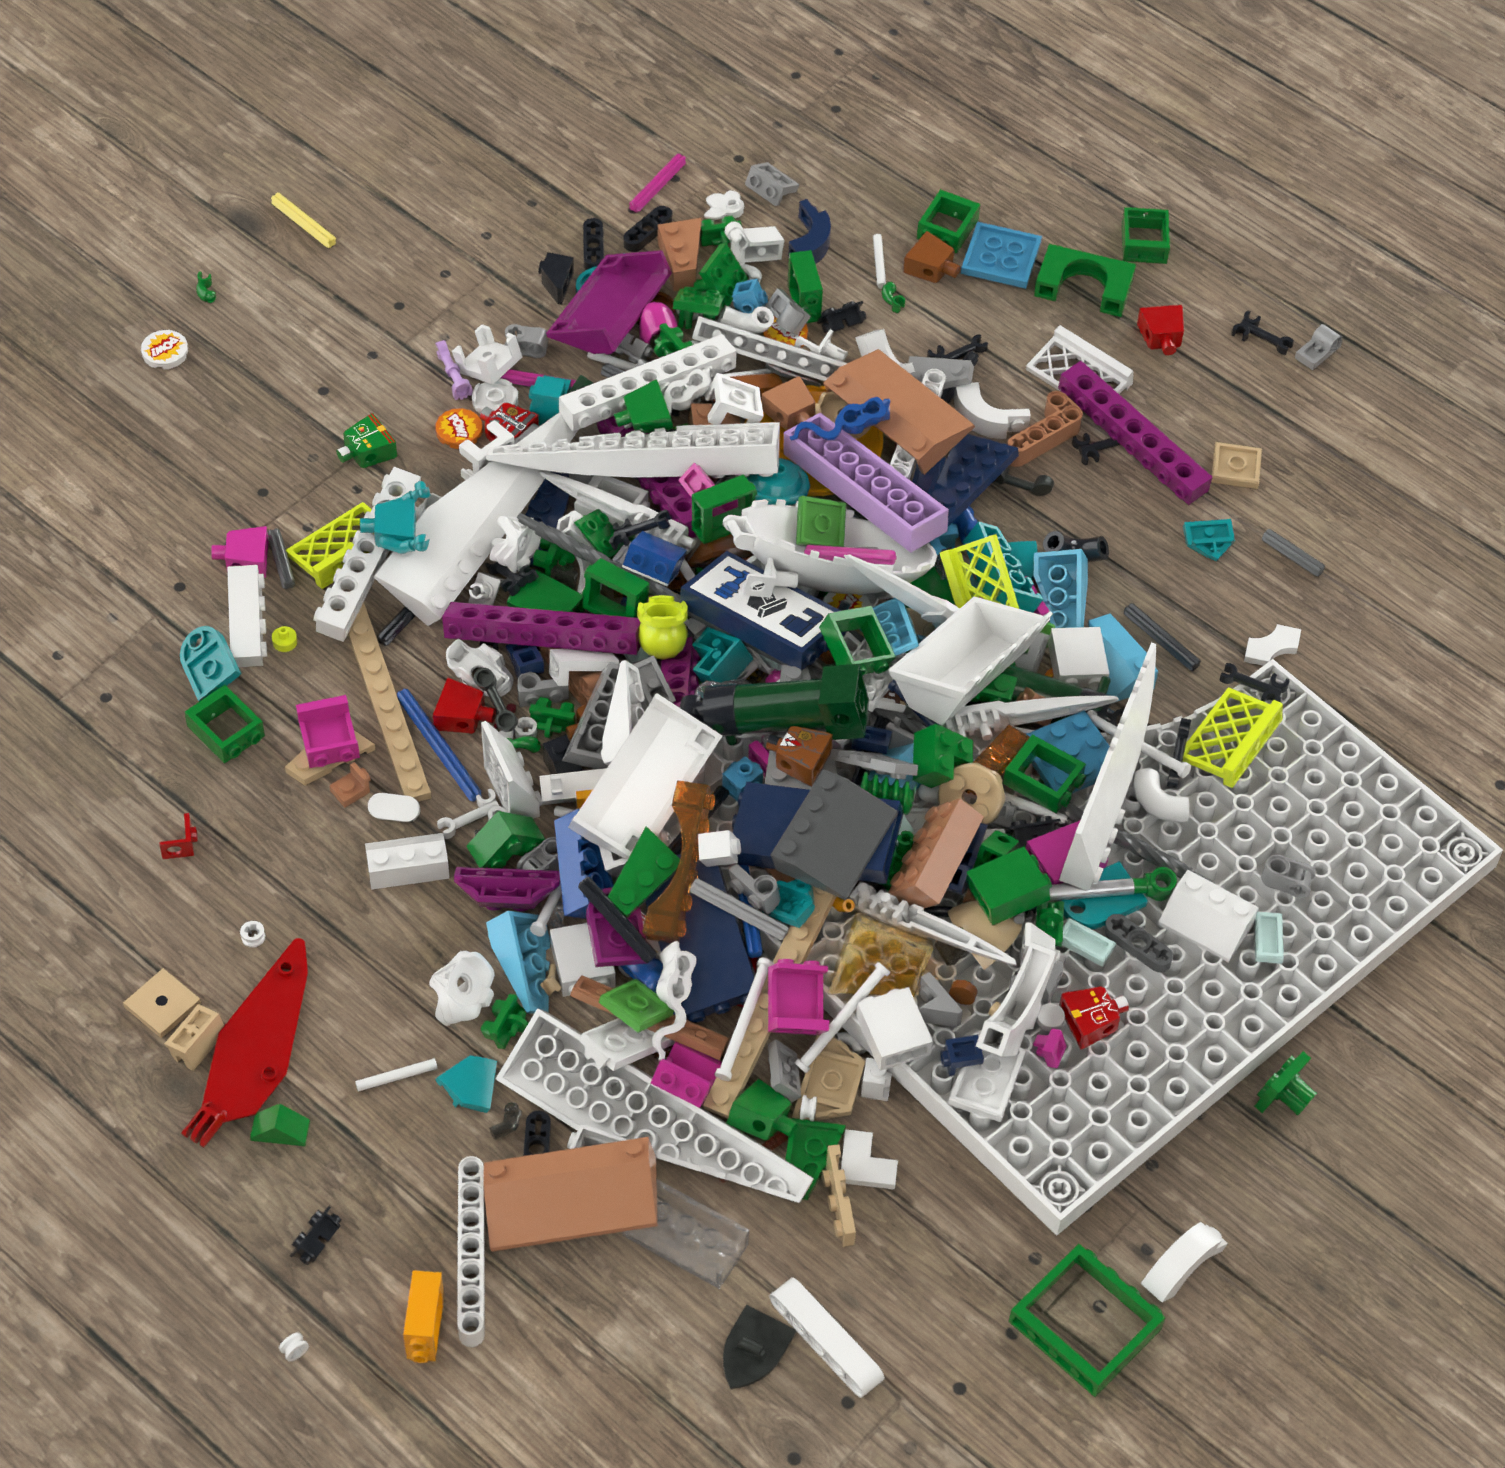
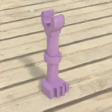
(461, 387)

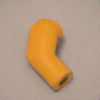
(843, 905)

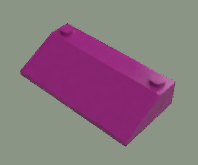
(611, 301)

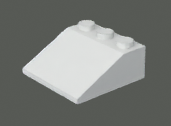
(508, 775)

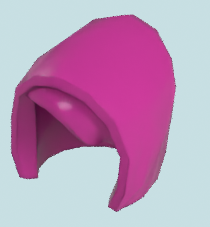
(651, 318)

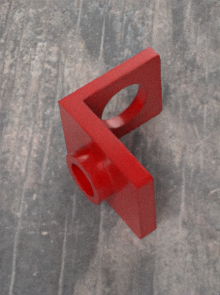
(186, 845)

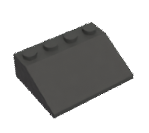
(833, 835)

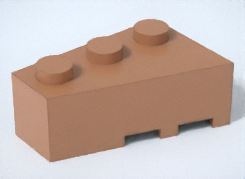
(681, 249)

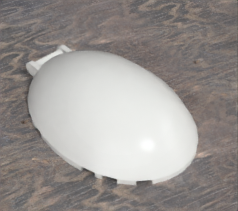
(772, 534)

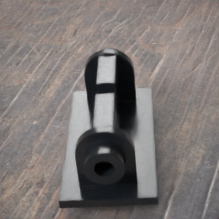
(834, 318)
(1023, 832)
(308, 1244)

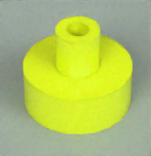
(284, 639)

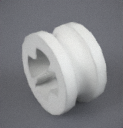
(526, 722)
(254, 941)
(808, 1108)
(293, 1347)

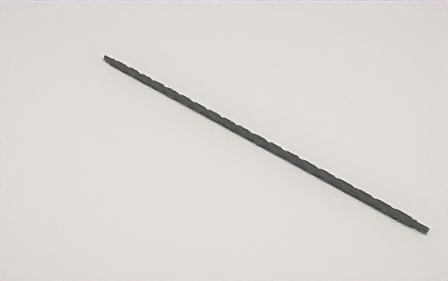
(1075, 814)

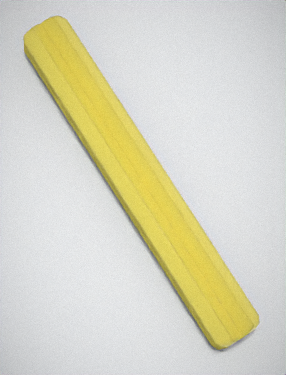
(303, 220)

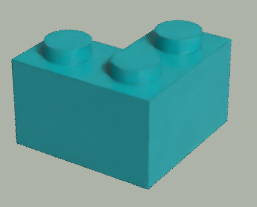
(546, 396)
(721, 656)

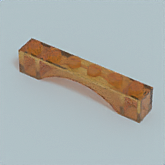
(667, 914)

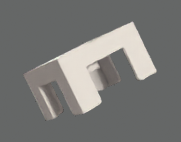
(490, 358)
(734, 398)
(478, 456)

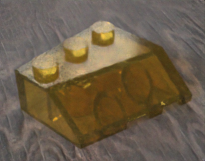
(875, 942)

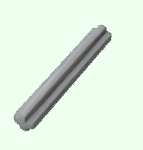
(739, 909)

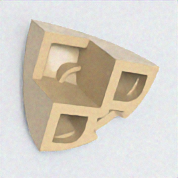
(973, 920)

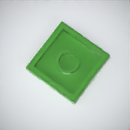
(820, 522)
(636, 1005)

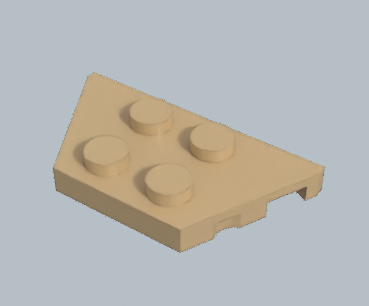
(833, 1080)

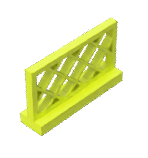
(328, 563)
(959, 577)
(1251, 742)

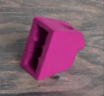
(244, 548)

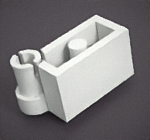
(754, 243)

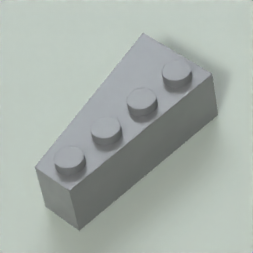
(587, 740)

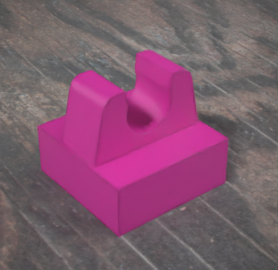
(1051, 1047)

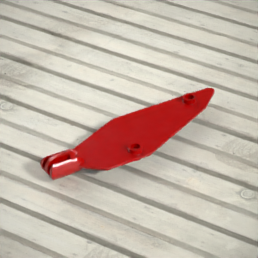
(253, 1047)

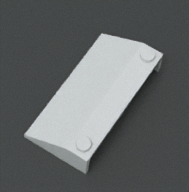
(643, 777)

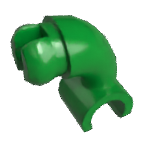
(201, 288)
(896, 301)
(527, 742)

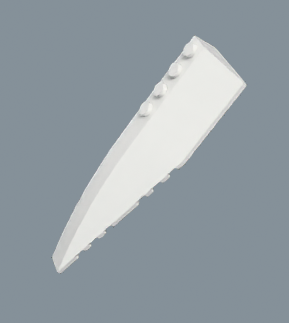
(715, 448)
(462, 530)
(1111, 785)
(555, 1075)

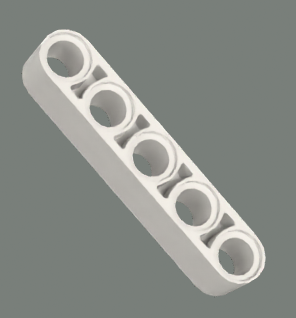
(827, 1337)

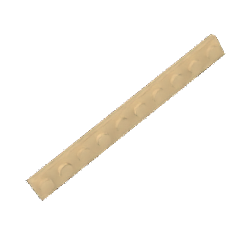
(387, 708)
(797, 947)

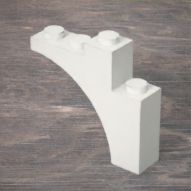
(1021, 1006)

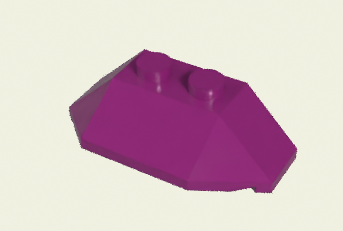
(506, 887)

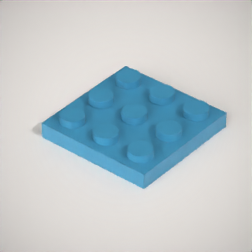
(1001, 255)
(1078, 738)

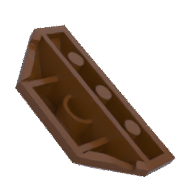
(705, 554)

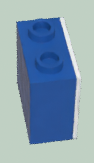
(654, 558)

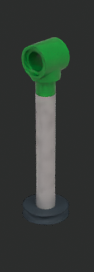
(1145, 885)

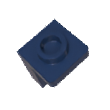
(875, 740)
(961, 1053)

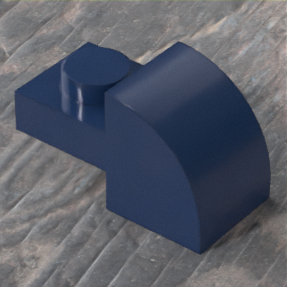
(525, 659)

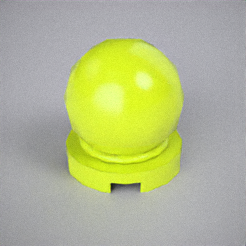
(662, 626)

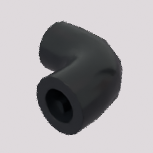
(1094, 548)

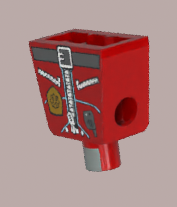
(509, 416)

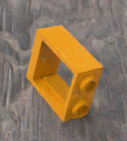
(423, 1316)

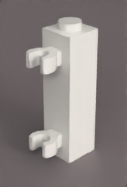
(563, 786)

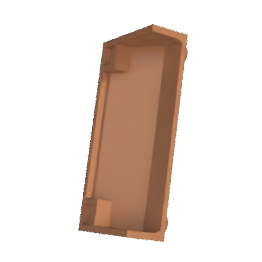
(918, 417)
(571, 1194)

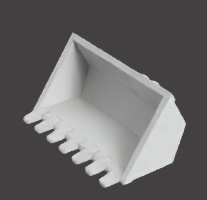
(964, 656)

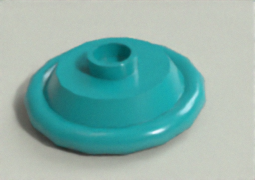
(785, 485)

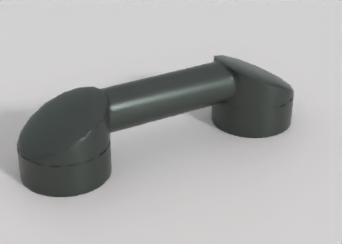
(1042, 486)
(487, 682)

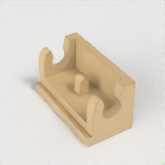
(195, 1036)

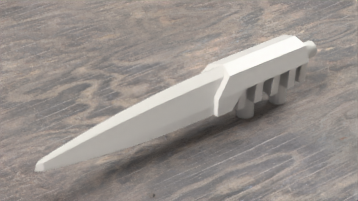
(620, 509)
(930, 607)
(1000, 714)
(914, 918)

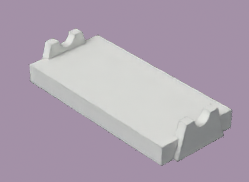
(618, 1044)

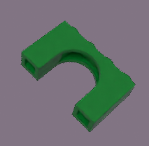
(1066, 262)

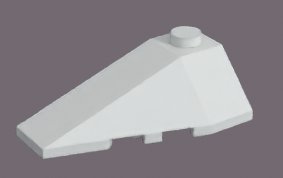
(623, 711)

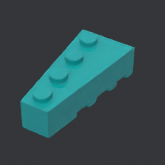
(1022, 586)

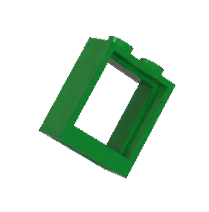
(953, 206)
(1145, 250)
(805, 283)
(712, 528)
(617, 579)
(852, 619)
(212, 707)
(1033, 789)

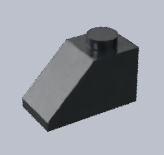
(556, 275)
(553, 754)

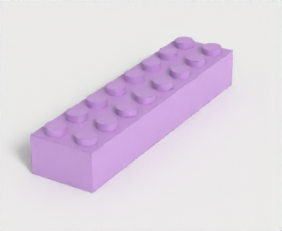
(868, 484)

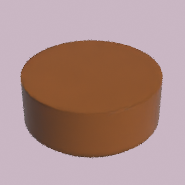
(963, 992)

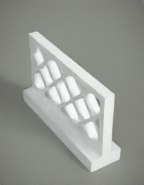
(1083, 351)

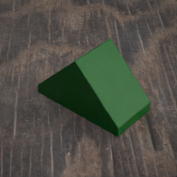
(280, 1126)

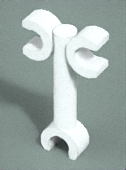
(486, 807)

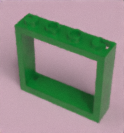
(1062, 1353)

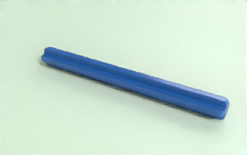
(439, 745)

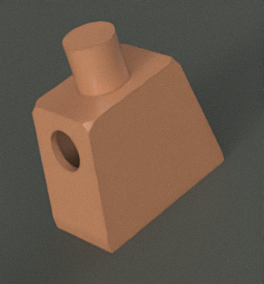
(789, 403)

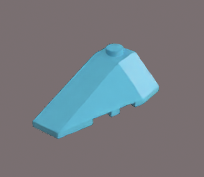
(1063, 585)
(897, 625)
(1122, 655)

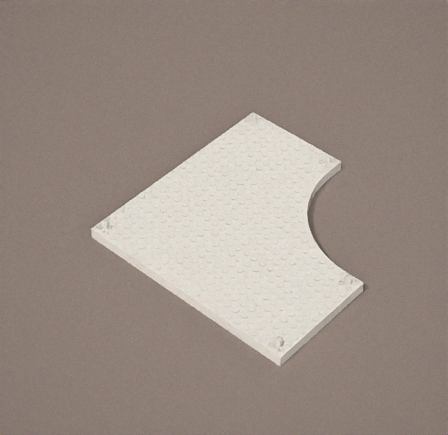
(1315, 793)

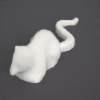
(683, 392)
(673, 988)

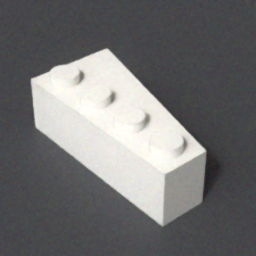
(245, 615)

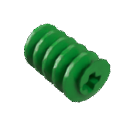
(891, 792)

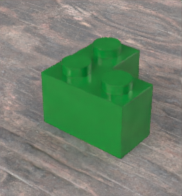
(938, 753)
(502, 837)

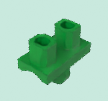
(713, 233)
(670, 341)
(549, 559)
(550, 718)
(1050, 920)
(508, 1022)

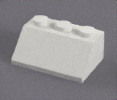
(407, 861)
(1208, 915)

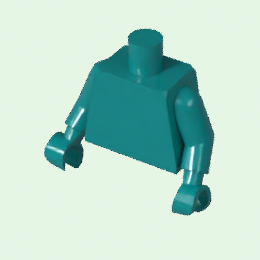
(396, 523)

